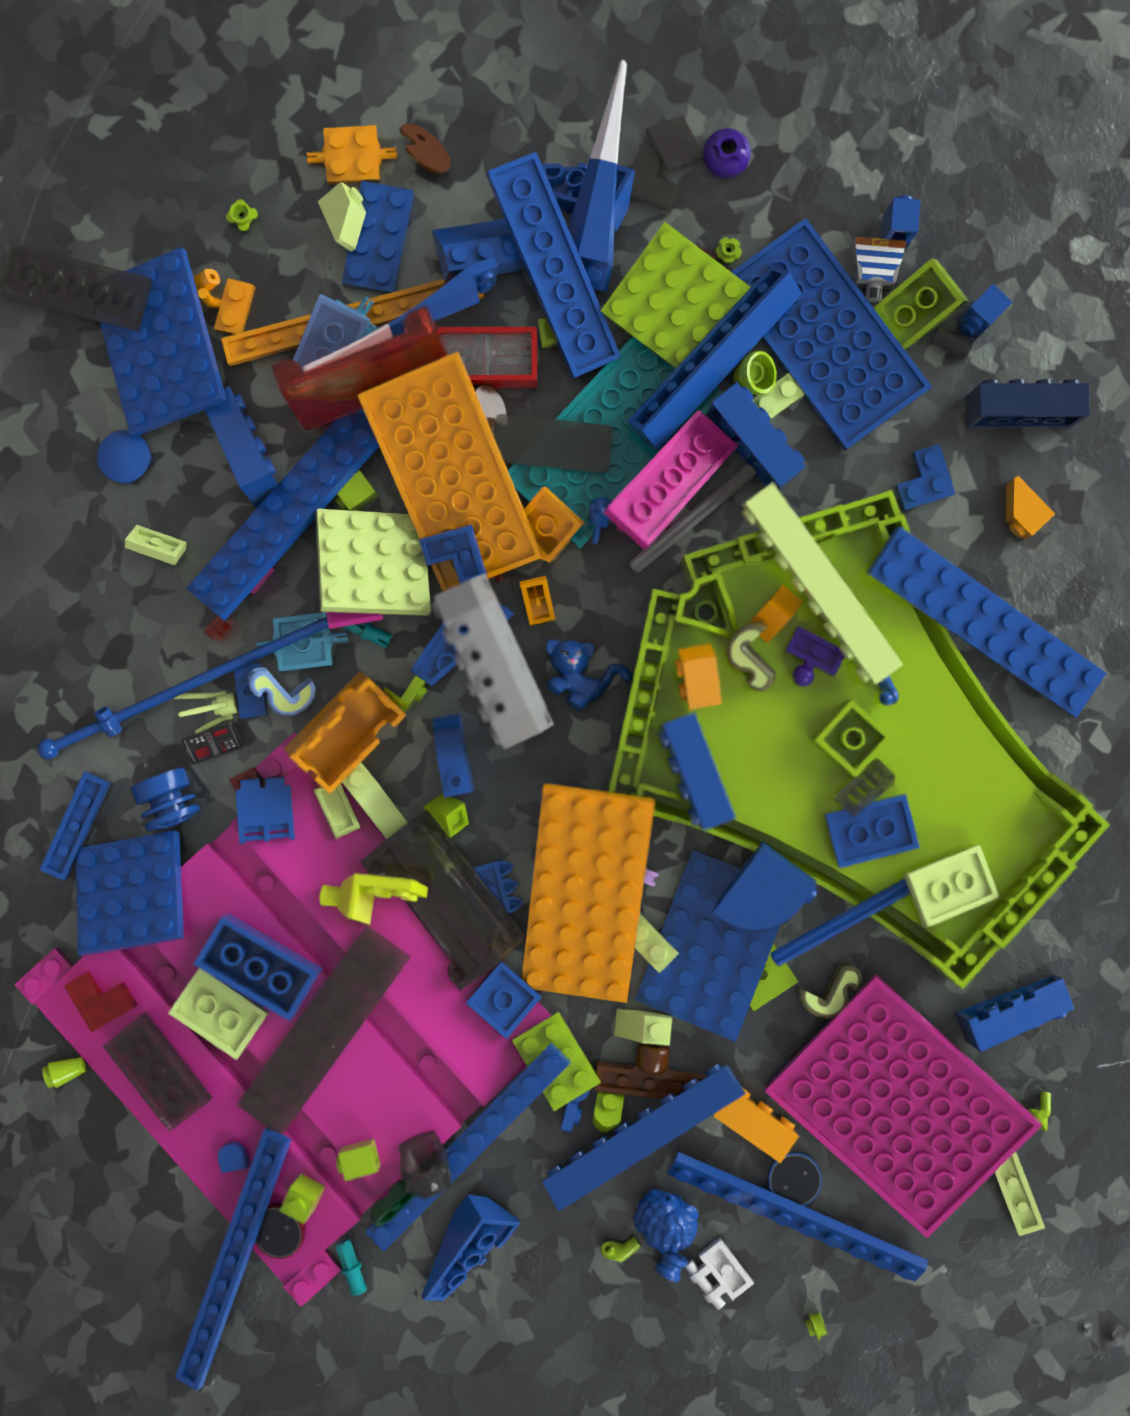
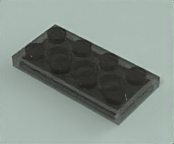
(157, 1072)

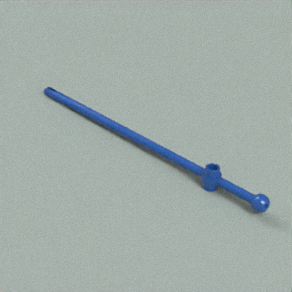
(109, 721)

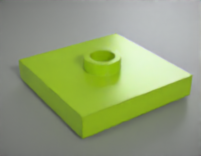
(772, 982)

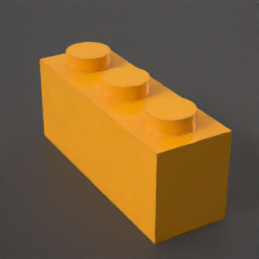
(759, 1126)

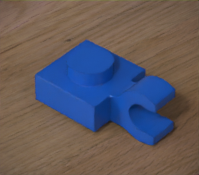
(572, 1113)

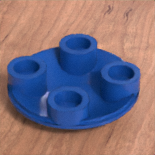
(123, 457)

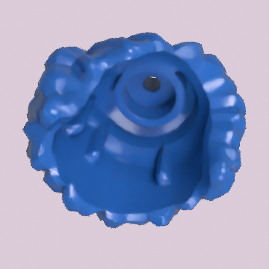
(666, 1221)

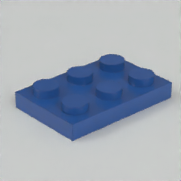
(874, 833)

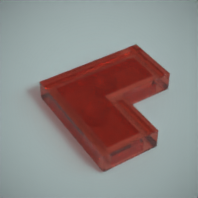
(95, 1006)

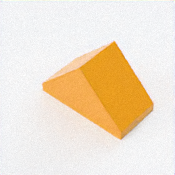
(537, 600)
(777, 612)

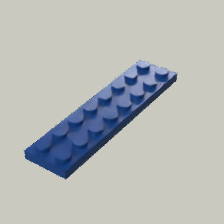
(553, 264)

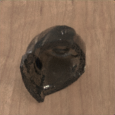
(424, 1165)

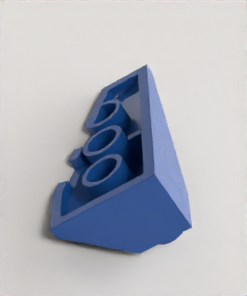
(472, 1233)

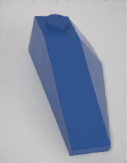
(568, 181)

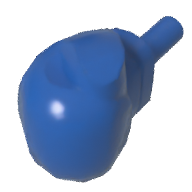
(597, 516)

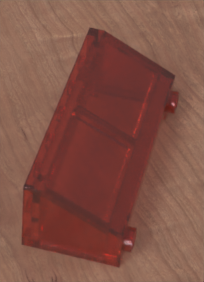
(333, 388)

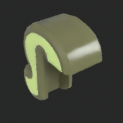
(747, 659)
(835, 995)

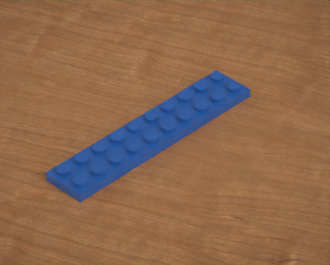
(284, 514)
(985, 622)

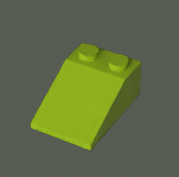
(920, 303)

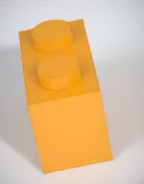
(699, 676)

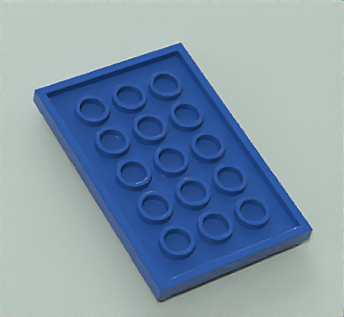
(170, 362)
(716, 961)

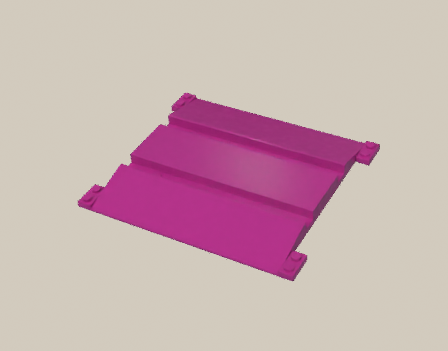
(407, 1071)

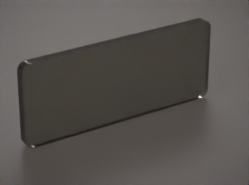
(553, 443)

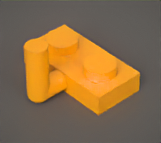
(232, 307)

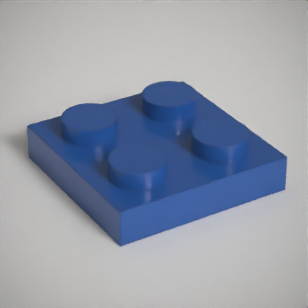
(503, 1000)

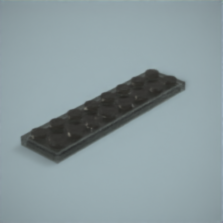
(323, 1030)

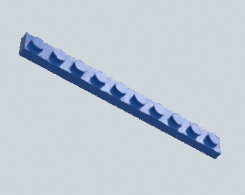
(481, 1134)
(797, 1217)
(233, 1258)

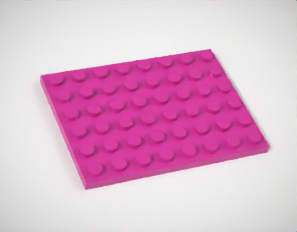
(902, 1106)

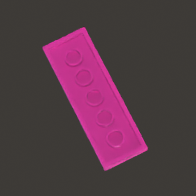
(670, 479)

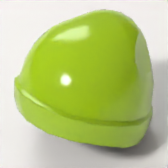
(756, 373)

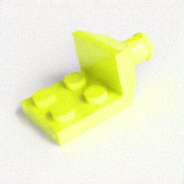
(357, 894)

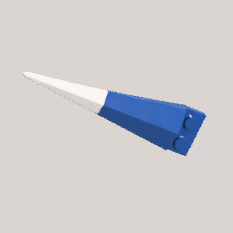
(595, 207)
(449, 299)

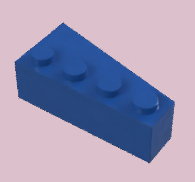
(1014, 1012)

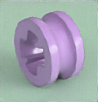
(650, 876)

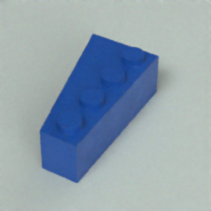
(242, 447)

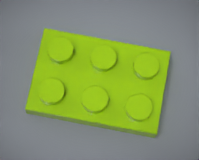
(576, 1077)

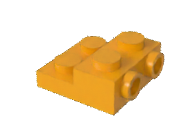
(552, 523)

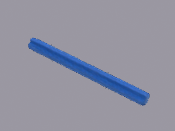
(840, 922)

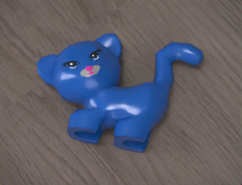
(572, 659)

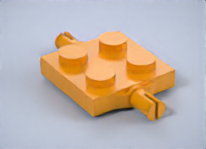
(352, 154)

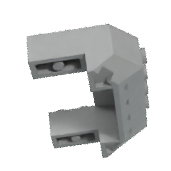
(501, 659)

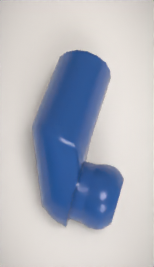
(889, 692)

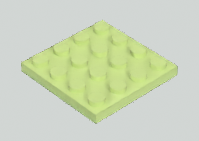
(370, 563)

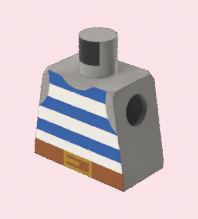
(876, 264)

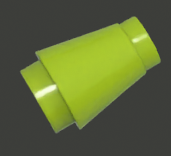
(63, 1071)

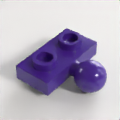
(815, 653)

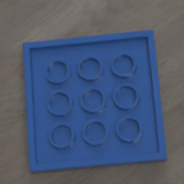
(129, 893)

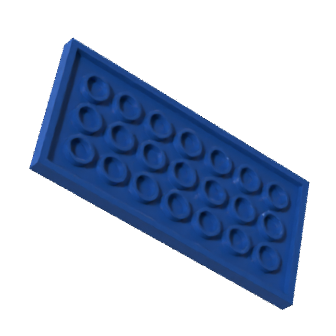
(835, 340)

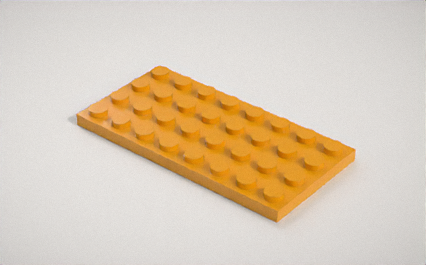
(450, 465)
(586, 892)

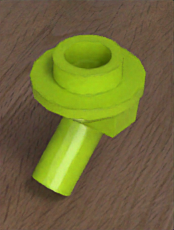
(1044, 1112)

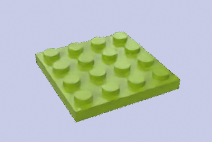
(673, 296)

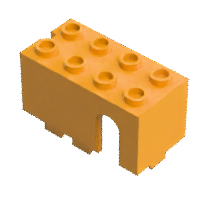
(343, 732)

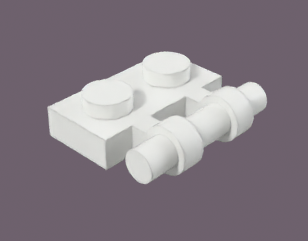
(725, 1268)

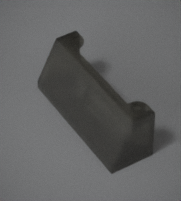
(458, 905)

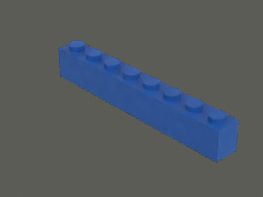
(715, 357)
(643, 1137)

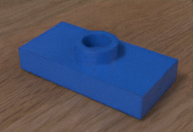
(248, 703)

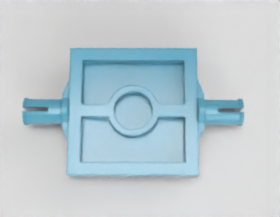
(309, 652)

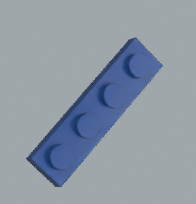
(75, 826)

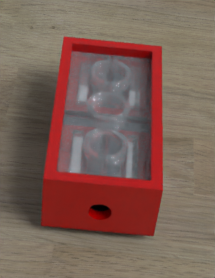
(496, 354)

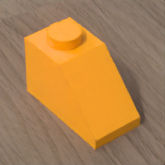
(1025, 509)

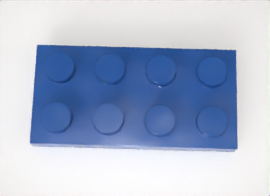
(382, 239)

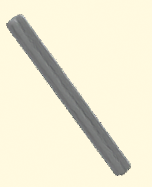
(692, 518)

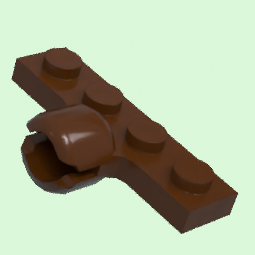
(647, 1077)

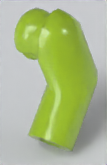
(618, 1251)

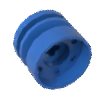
(165, 799)

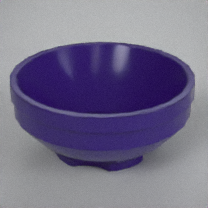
(725, 164)

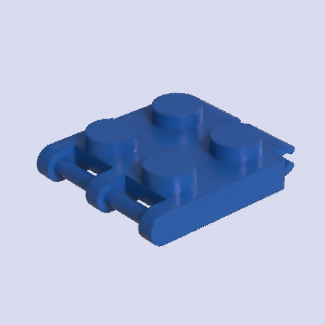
(264, 810)

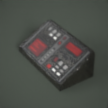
(212, 742)

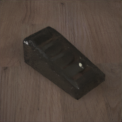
(886, 780)

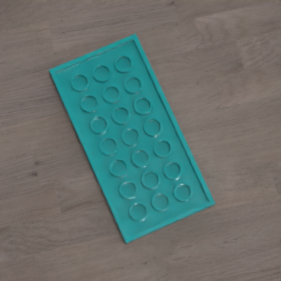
(610, 401)

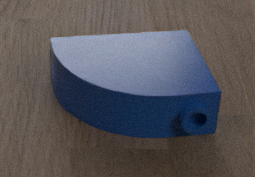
(452, 755)
(765, 891)

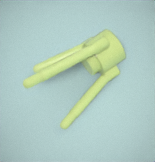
(223, 705)

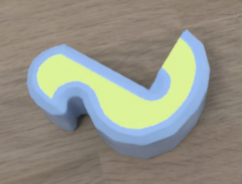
(280, 701)

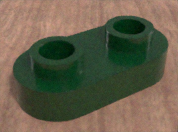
(387, 1208)

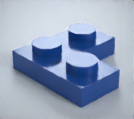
(933, 480)
(458, 545)

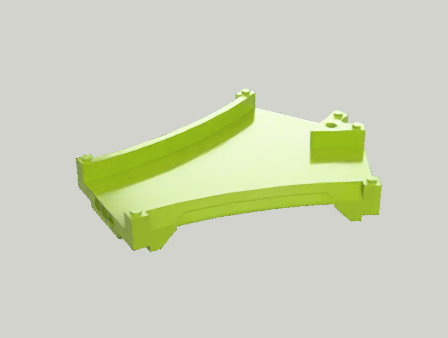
(798, 746)

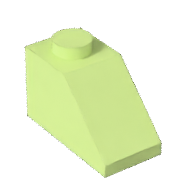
(344, 214)
(643, 1026)

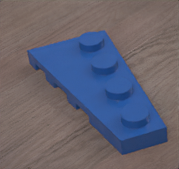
(439, 656)

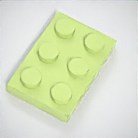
(951, 885)
(219, 1013)

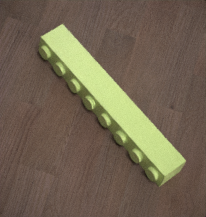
(821, 584)

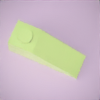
(374, 801)

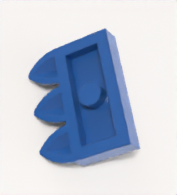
(492, 876)

